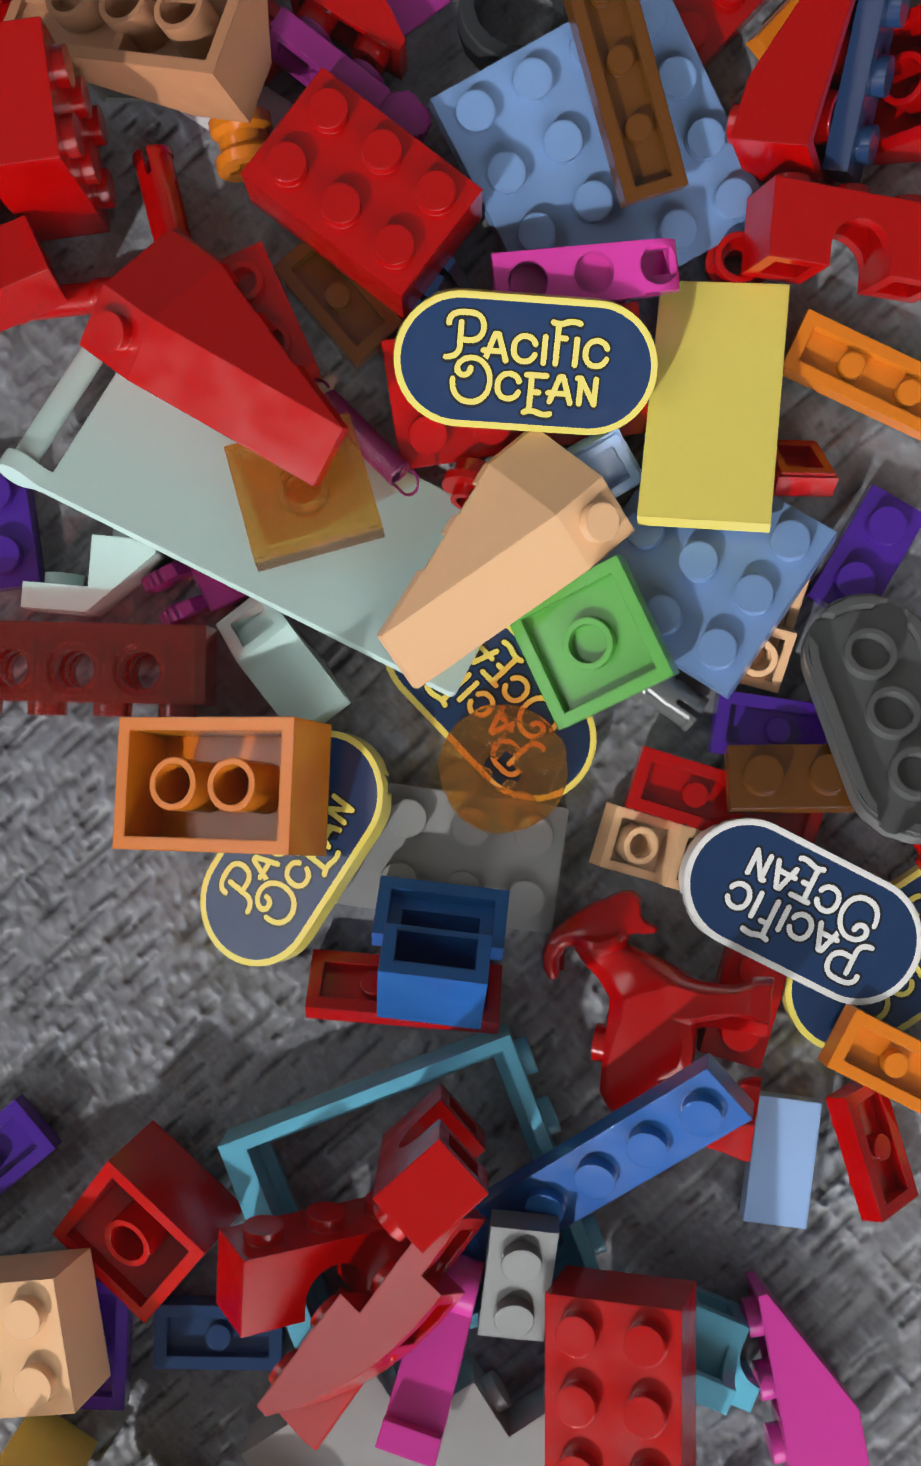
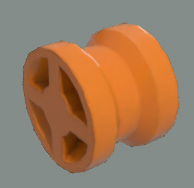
(239, 142)

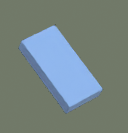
(781, 1161)

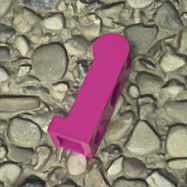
(594, 270)
(429, 1377)

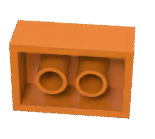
(222, 785)

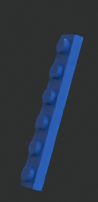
(622, 1149)

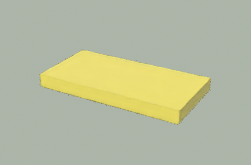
(715, 407)

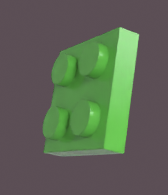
(593, 644)

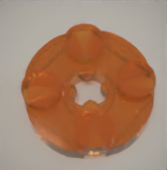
(537, 755)

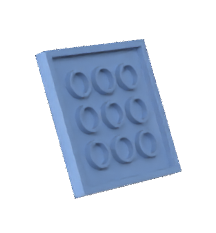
(538, 153)

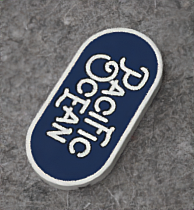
(800, 910)

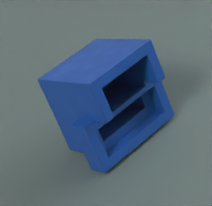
(436, 949)

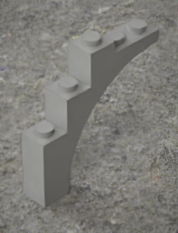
(479, 1430)

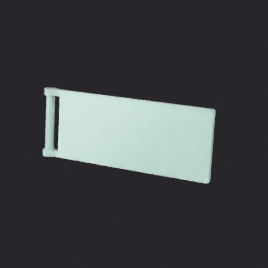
(172, 489)

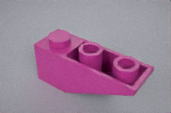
(809, 1403)

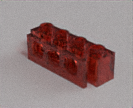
(117, 651)

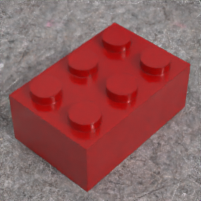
(50, 137)
(363, 193)
(620, 1369)

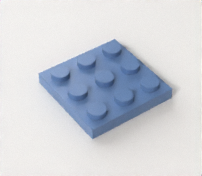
(722, 589)

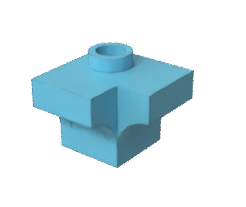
(720, 1371)

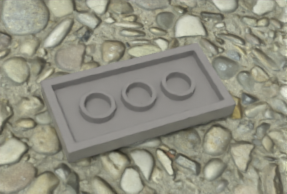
(435, 845)

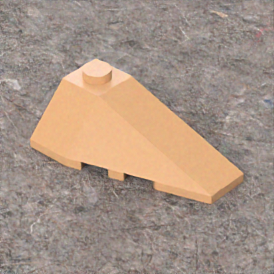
(514, 544)

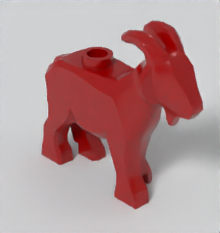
(654, 1007)

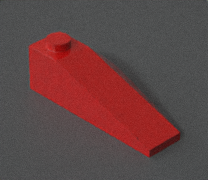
(794, 93)
(199, 345)

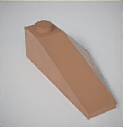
(173, 53)

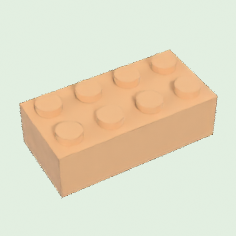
(49, 1333)

